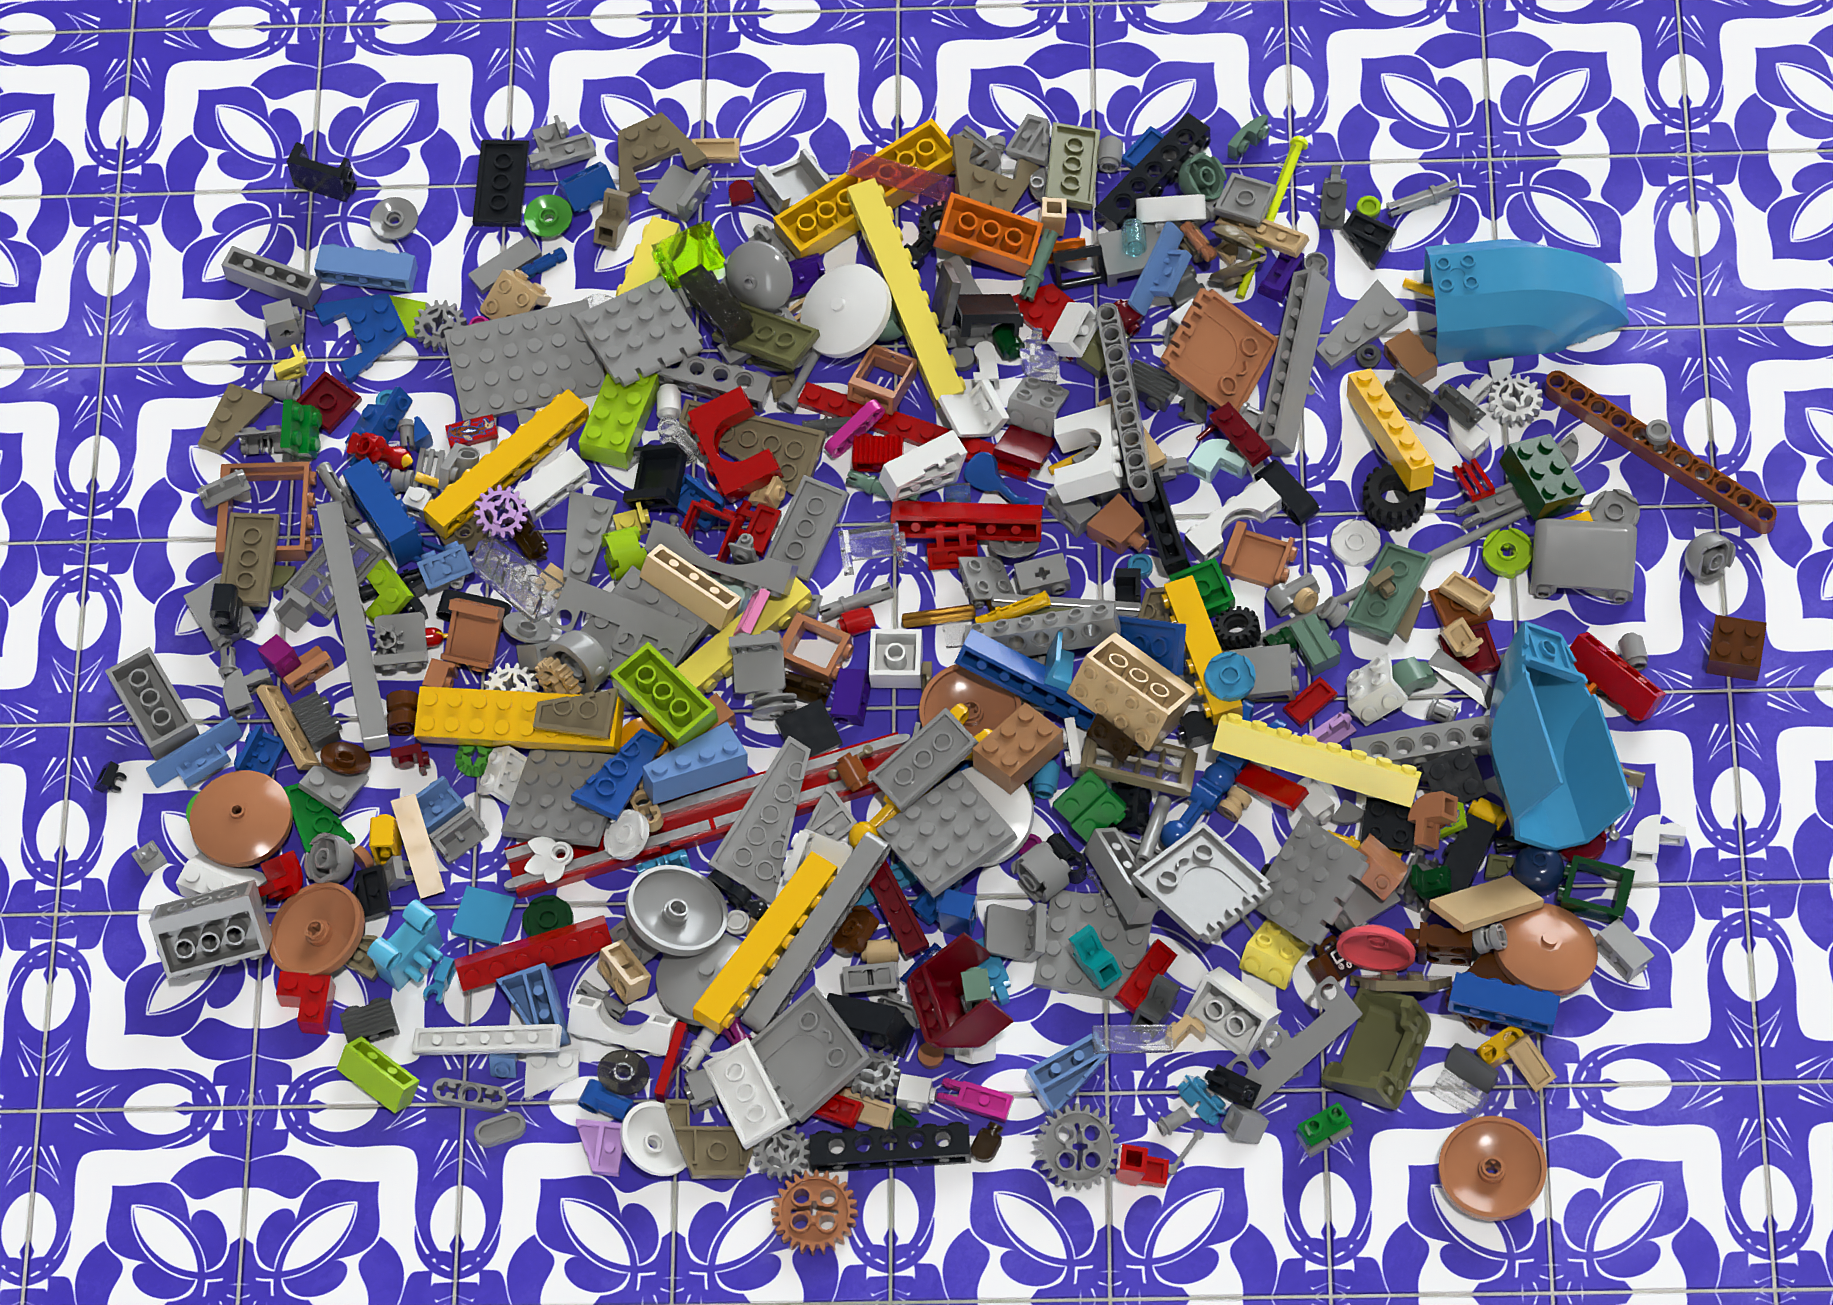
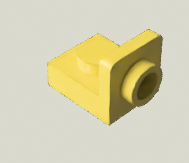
(293, 367)
(633, 518)

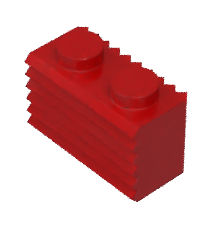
(874, 451)

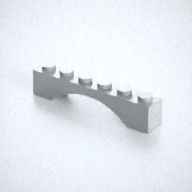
(768, 573)

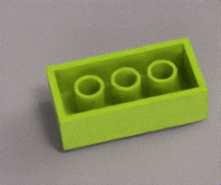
(618, 420)
(664, 696)

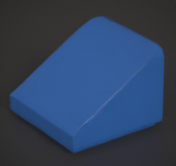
(422, 435)

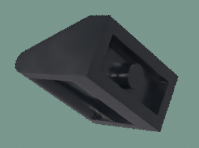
(1079, 253)

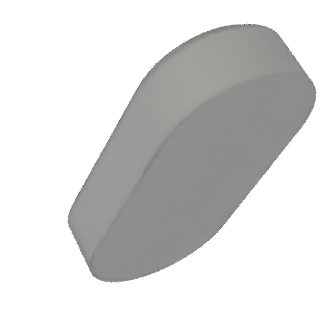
(500, 1129)

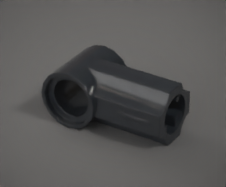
(1065, 851)

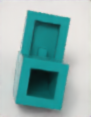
(1094, 958)

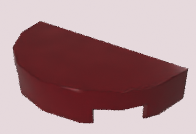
(1591, 850)

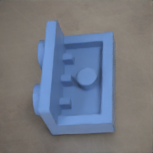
(439, 804)

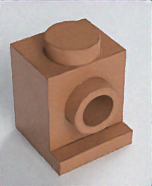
(440, 674)

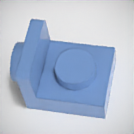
(503, 1065)

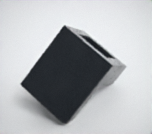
(1128, 584)

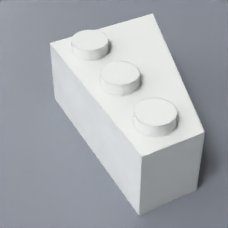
(924, 467)

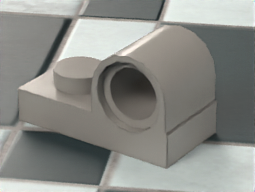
(456, 463)

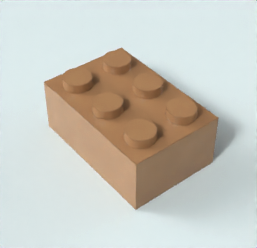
(1017, 748)

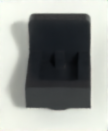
(418, 589)

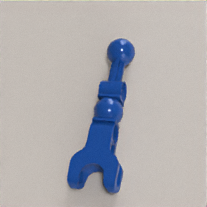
(1211, 787)

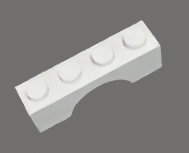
(1255, 503)
(591, 1020)

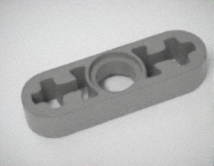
(450, 1098)

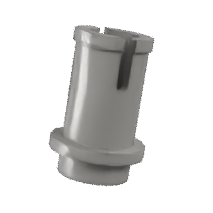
(406, 430)
(228, 662)
(1173, 1121)

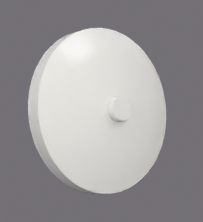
(848, 309)
(1014, 809)

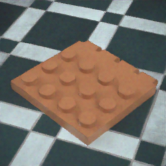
(1219, 350)

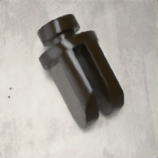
(987, 1143)

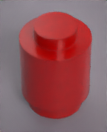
(856, 621)

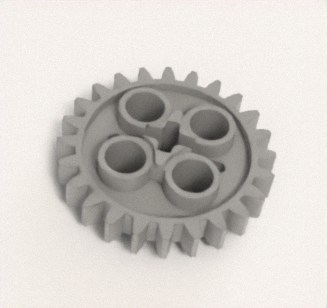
(1101, 1146)

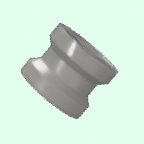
(402, 480)
(1333, 611)

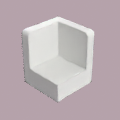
(977, 1055)

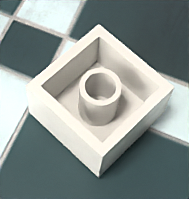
(896, 658)

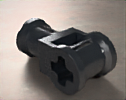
(920, 249)

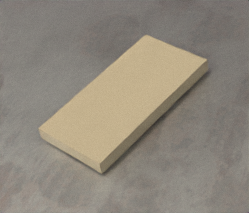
(1486, 903)

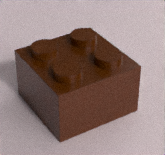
(1736, 647)

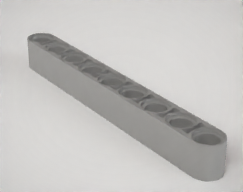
(1125, 411)
(817, 932)

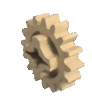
(556, 677)

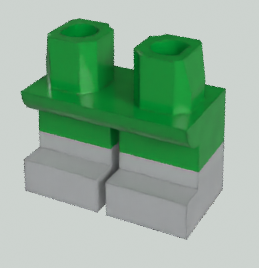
(1328, 1124)

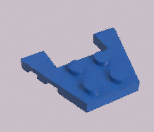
(373, 323)

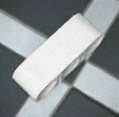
(1171, 209)

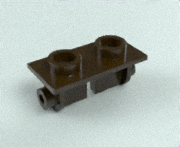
(534, 544)
(807, 688)
(1112, 738)

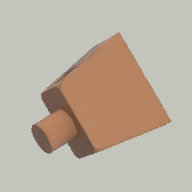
(1118, 527)

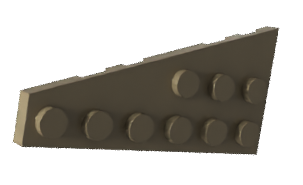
(793, 445)

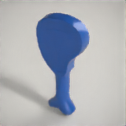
(984, 475)

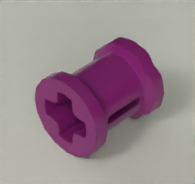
(735, 1032)

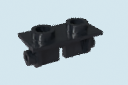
(1233, 1086)

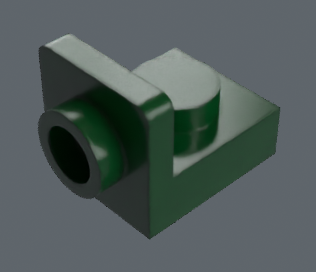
(1431, 881)

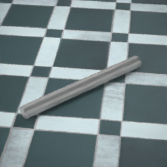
(1123, 608)

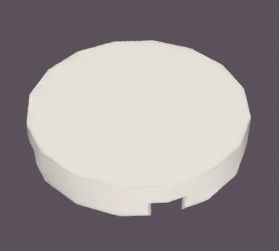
(1355, 542)
(626, 835)

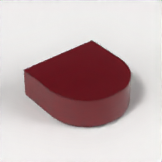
(741, 193)

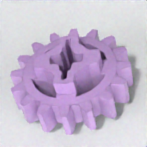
(509, 516)

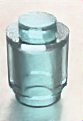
(1133, 237)

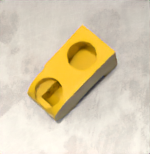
(1493, 1050)

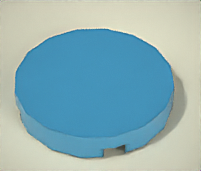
(1230, 676)

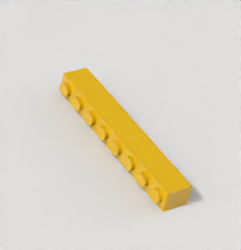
(506, 462)
(764, 944)

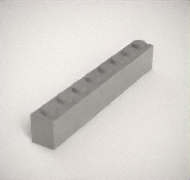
(1294, 361)

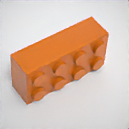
(988, 234)

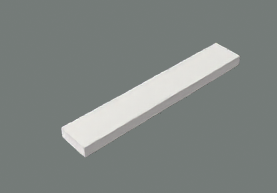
(487, 1039)

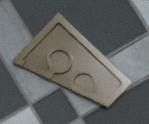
(235, 411)
(578, 715)

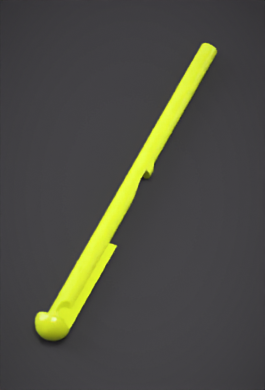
(1298, 144)

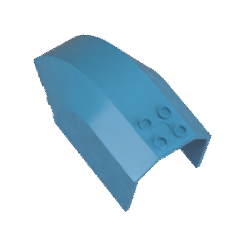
(1518, 299)
(1552, 746)

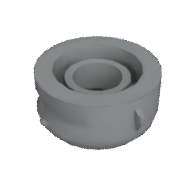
(584, 658)

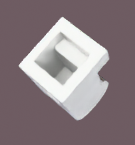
(987, 363)

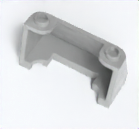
(1584, 557)

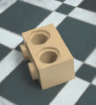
(623, 971)

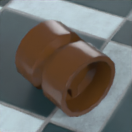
(401, 712)

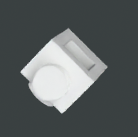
(416, 499)

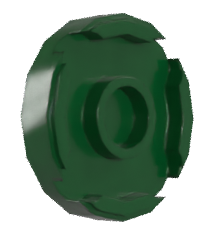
(546, 914)

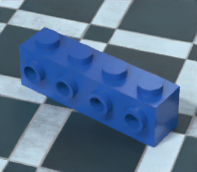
(1504, 1003)

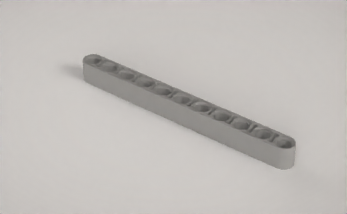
(353, 626)

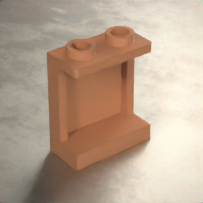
(1258, 557)
(473, 634)
(1385, 867)

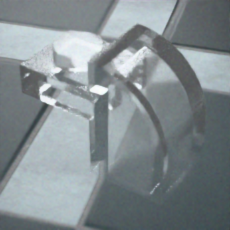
(1039, 362)

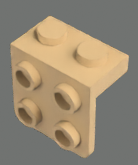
(513, 295)

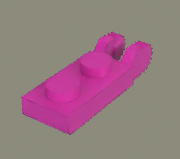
(977, 1099)

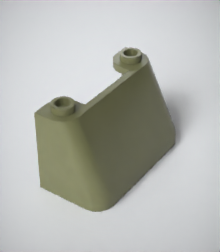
(1381, 1049)

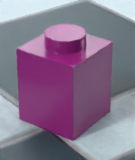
(279, 656)

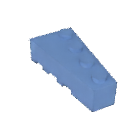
(696, 765)

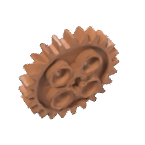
(816, 1189)

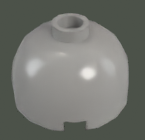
(1709, 556)
(329, 859)

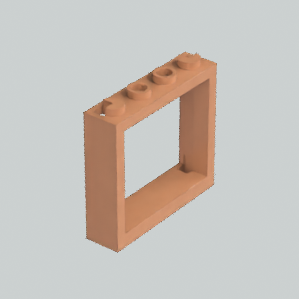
(273, 472)

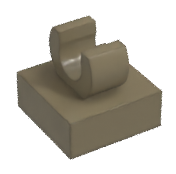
(1383, 582)

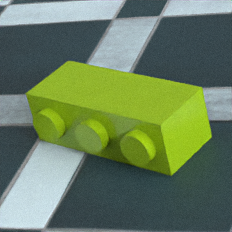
(378, 1074)

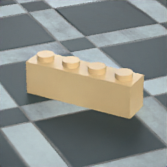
(690, 587)

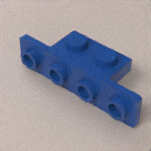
(382, 418)

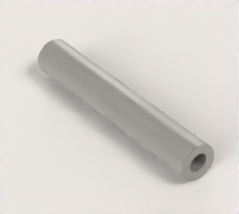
(1153, 830)

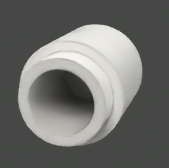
(668, 401)

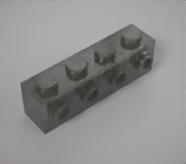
(716, 305)

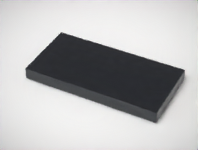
(501, 183)

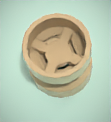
(1234, 804)

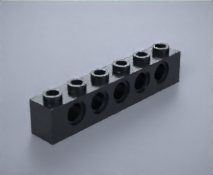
(1187, 130)
(903, 1156)

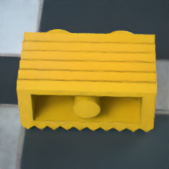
(384, 838)

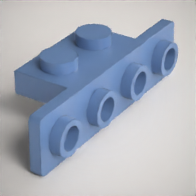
(1161, 271)
(198, 756)

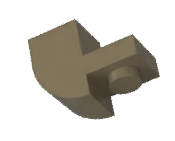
(614, 220)

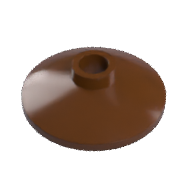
(345, 757)

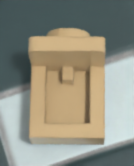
(769, 495)
(1461, 638)
(1186, 1026)

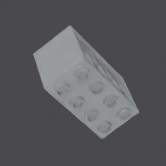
(211, 930)

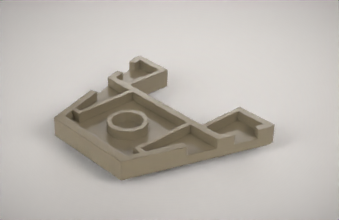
(650, 143)
(984, 184)
(707, 1150)

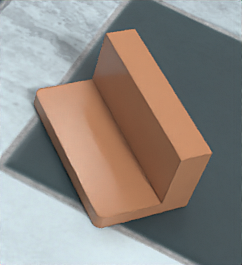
(313, 666)

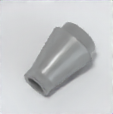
(282, 389)

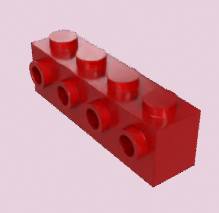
(1616, 677)

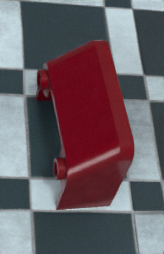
(937, 1002)

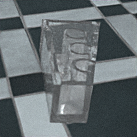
(517, 579)

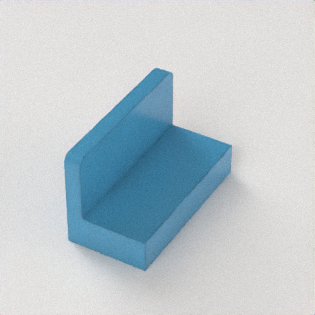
(1058, 665)

